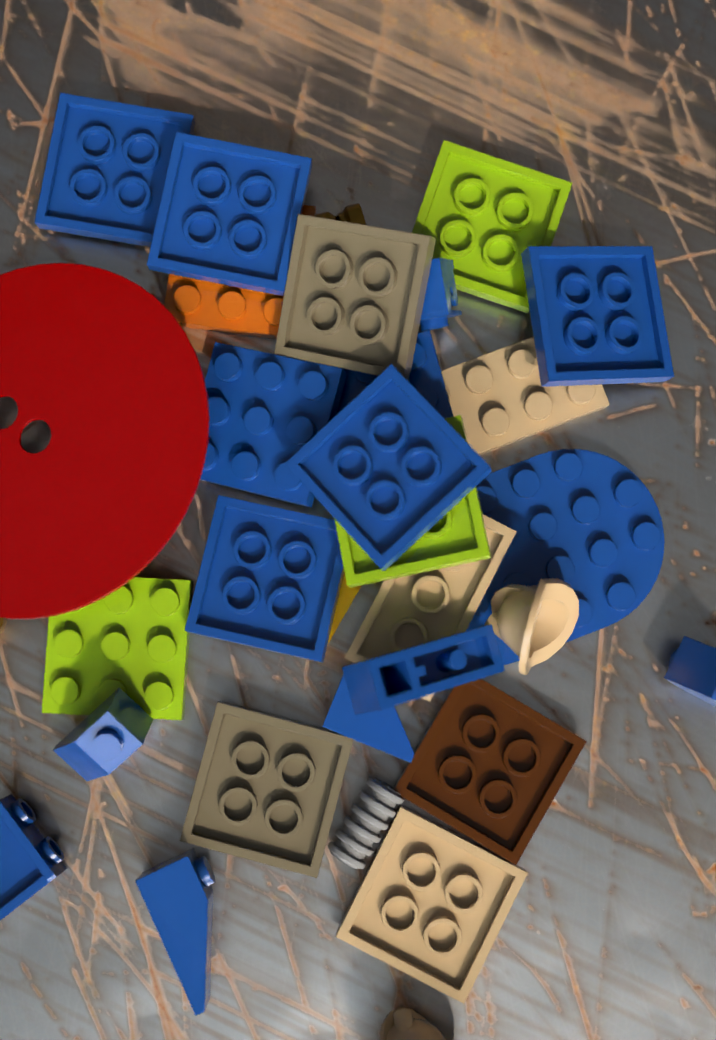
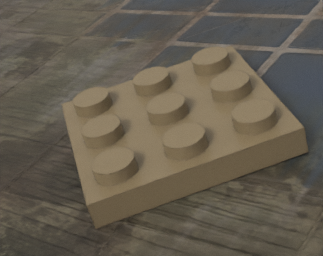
(354, 295)
(267, 789)

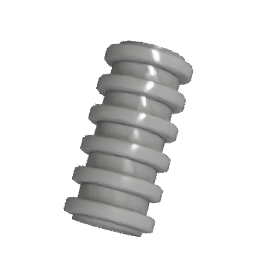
(365, 823)

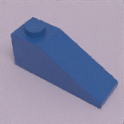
(422, 670)
(182, 909)

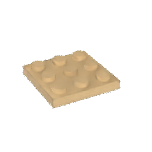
(431, 904)

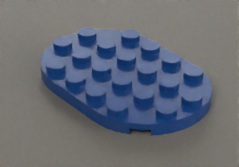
(579, 523)

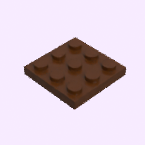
(489, 767)

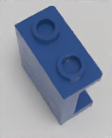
(25, 855)

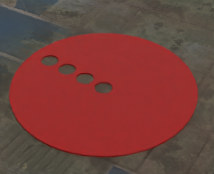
(124, 442)

